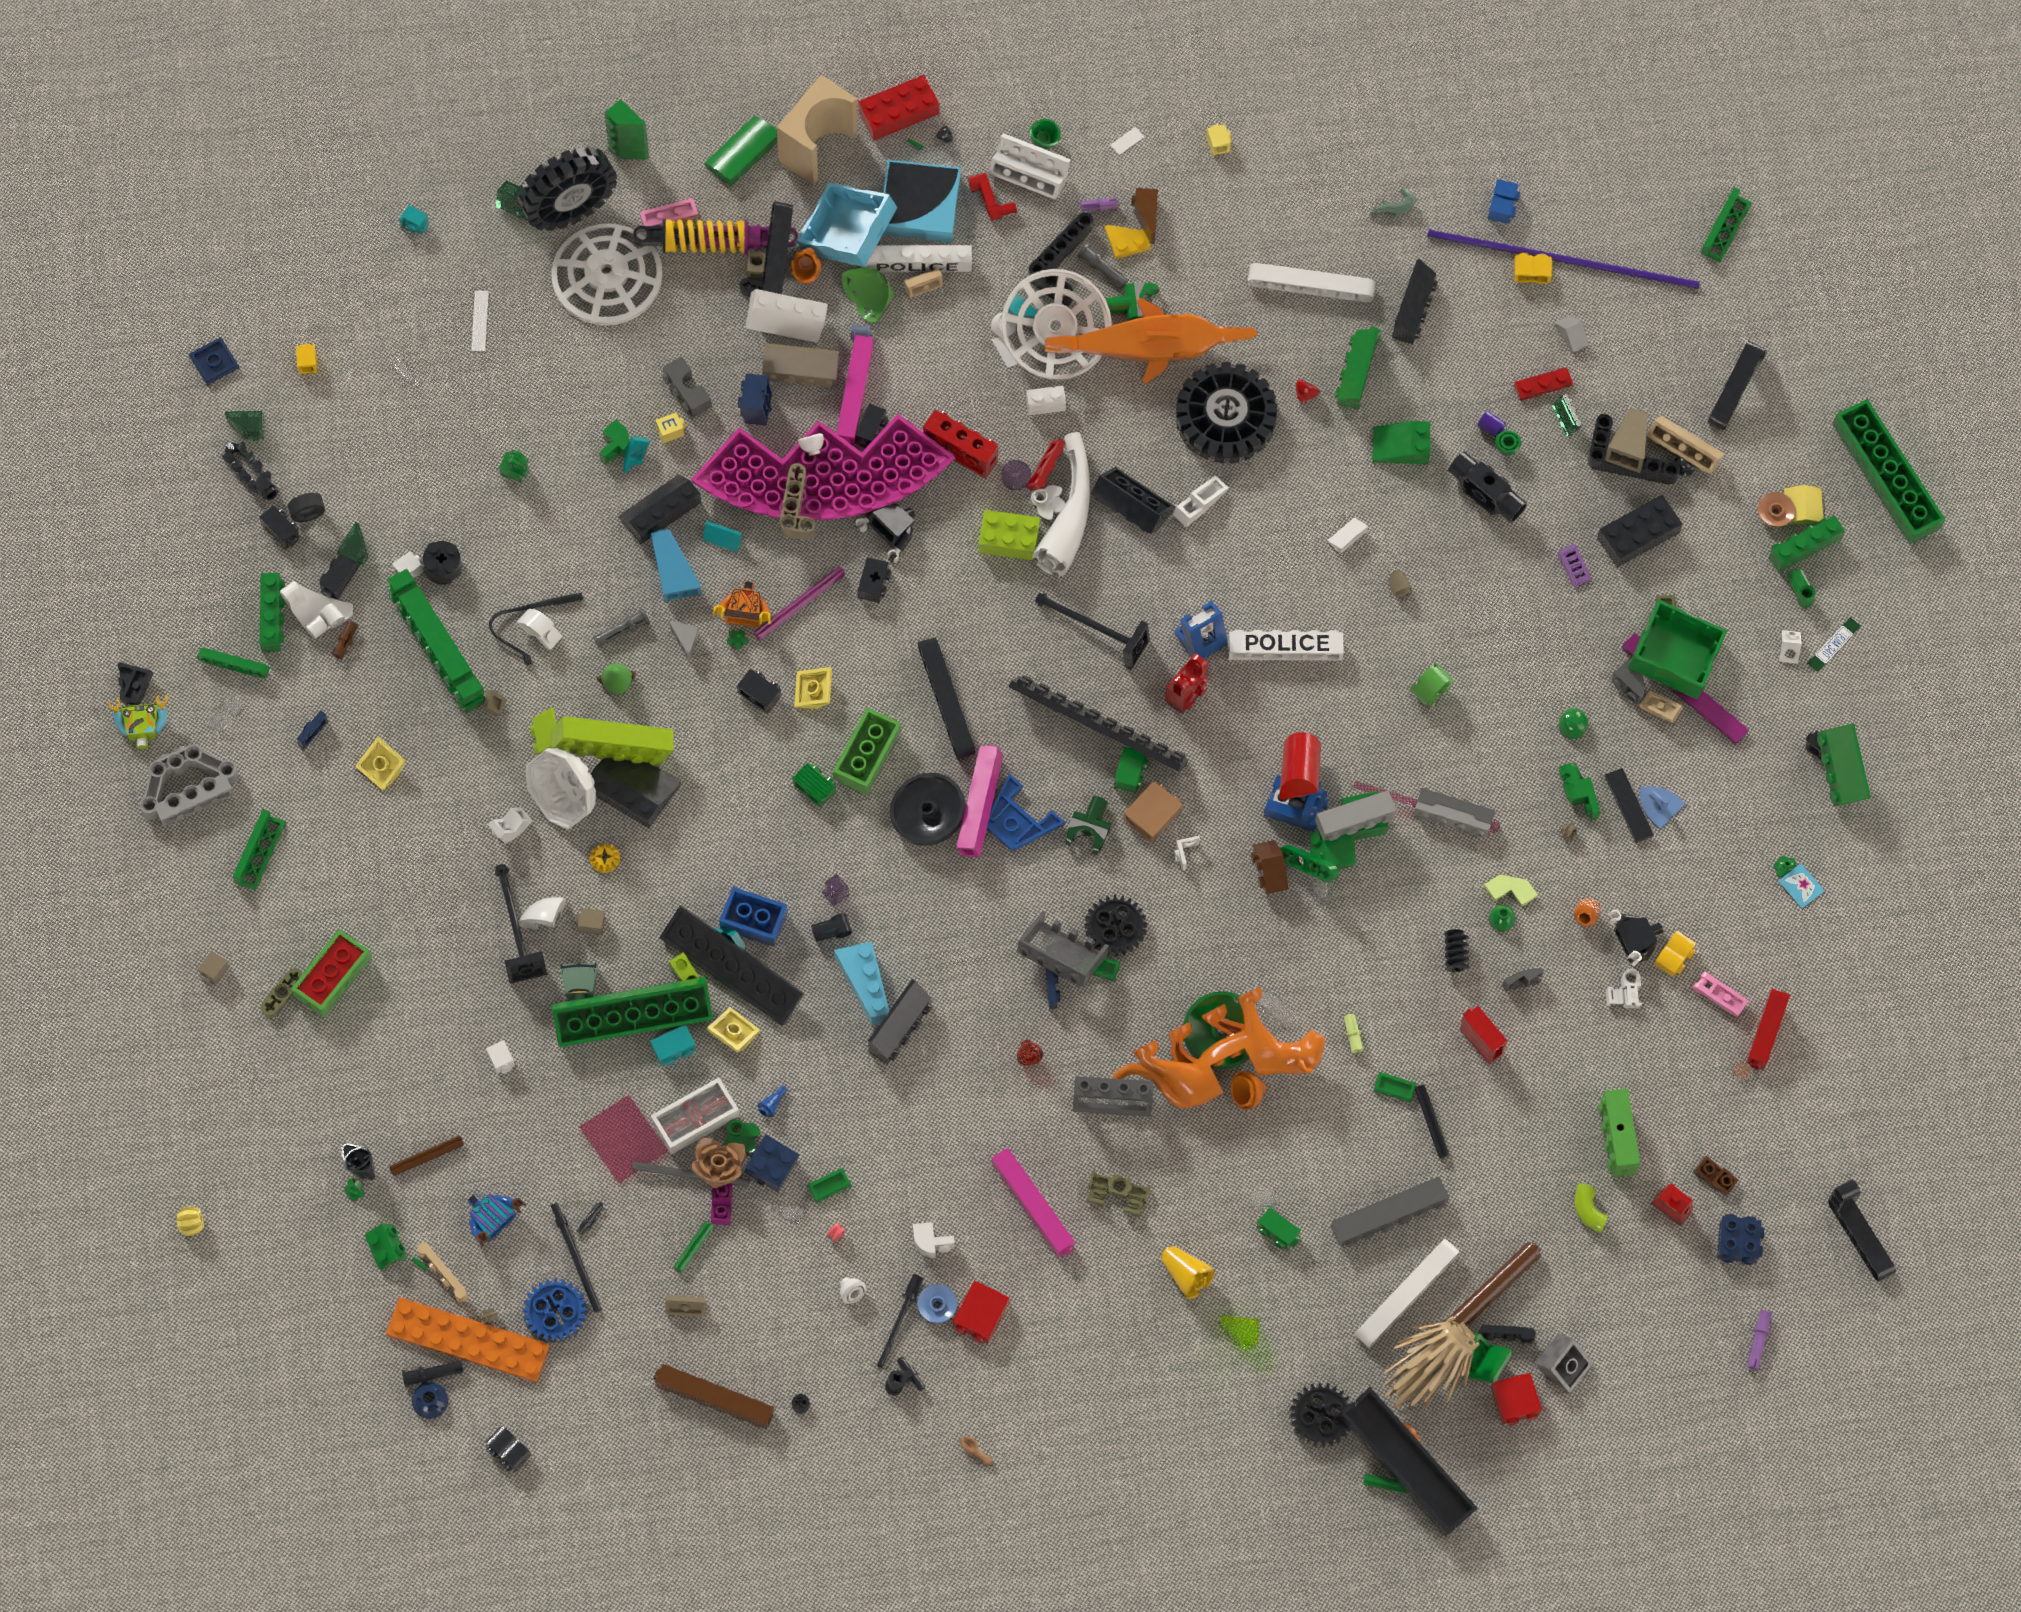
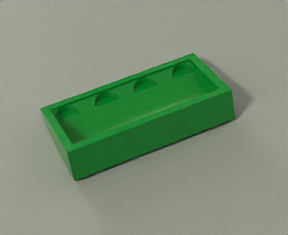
(743, 150)

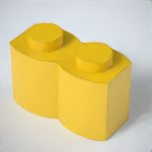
(1532, 268)
(1675, 954)

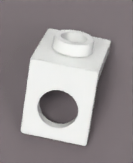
(1792, 641)
(1183, 843)

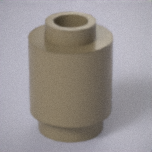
(1399, 584)

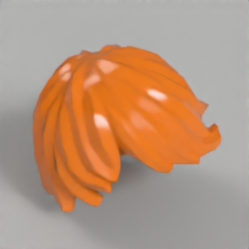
(806, 266)

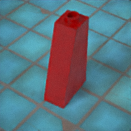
(1767, 1029)

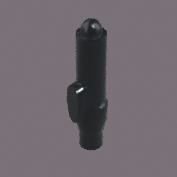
(590, 1219)

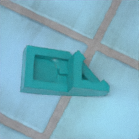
(1016, 305)
(635, 452)
(732, 935)

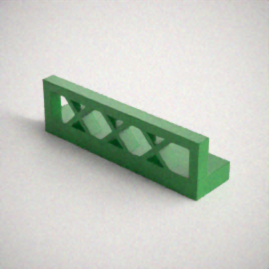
(1721, 221)
(251, 849)

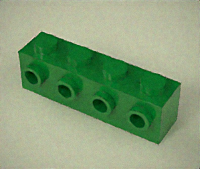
(1806, 543)
(271, 612)

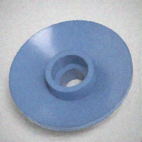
(937, 1294)

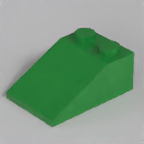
(1402, 443)

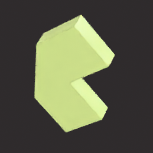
(1518, 887)

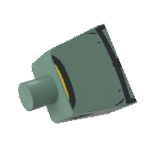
(579, 980)

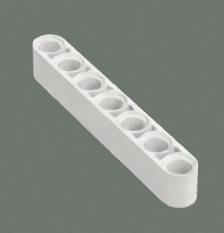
(1311, 282)
(1407, 1293)

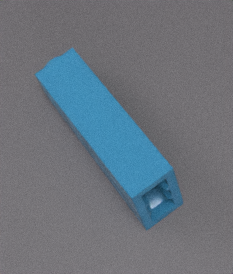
(674, 571)

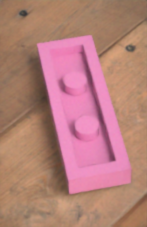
(676, 211)

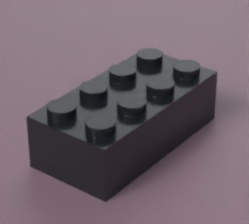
(1639, 531)

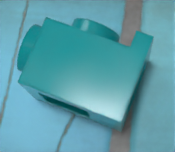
(414, 220)

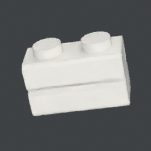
(1045, 400)

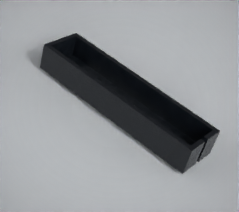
(1408, 1461)

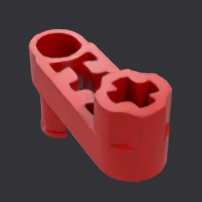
(981, 183)

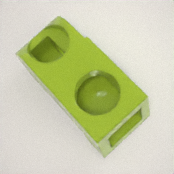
(682, 968)

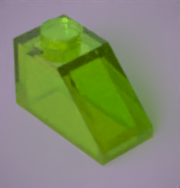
(1241, 1330)

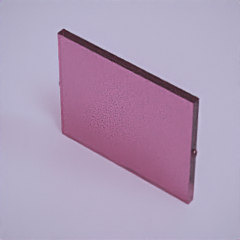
(623, 1137)

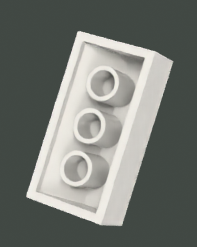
(786, 316)

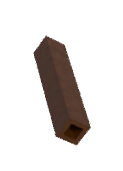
(714, 1396)

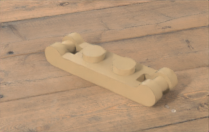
(437, 1265)

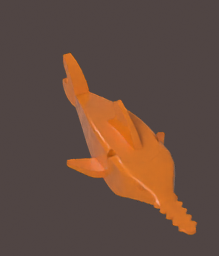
(1152, 339)

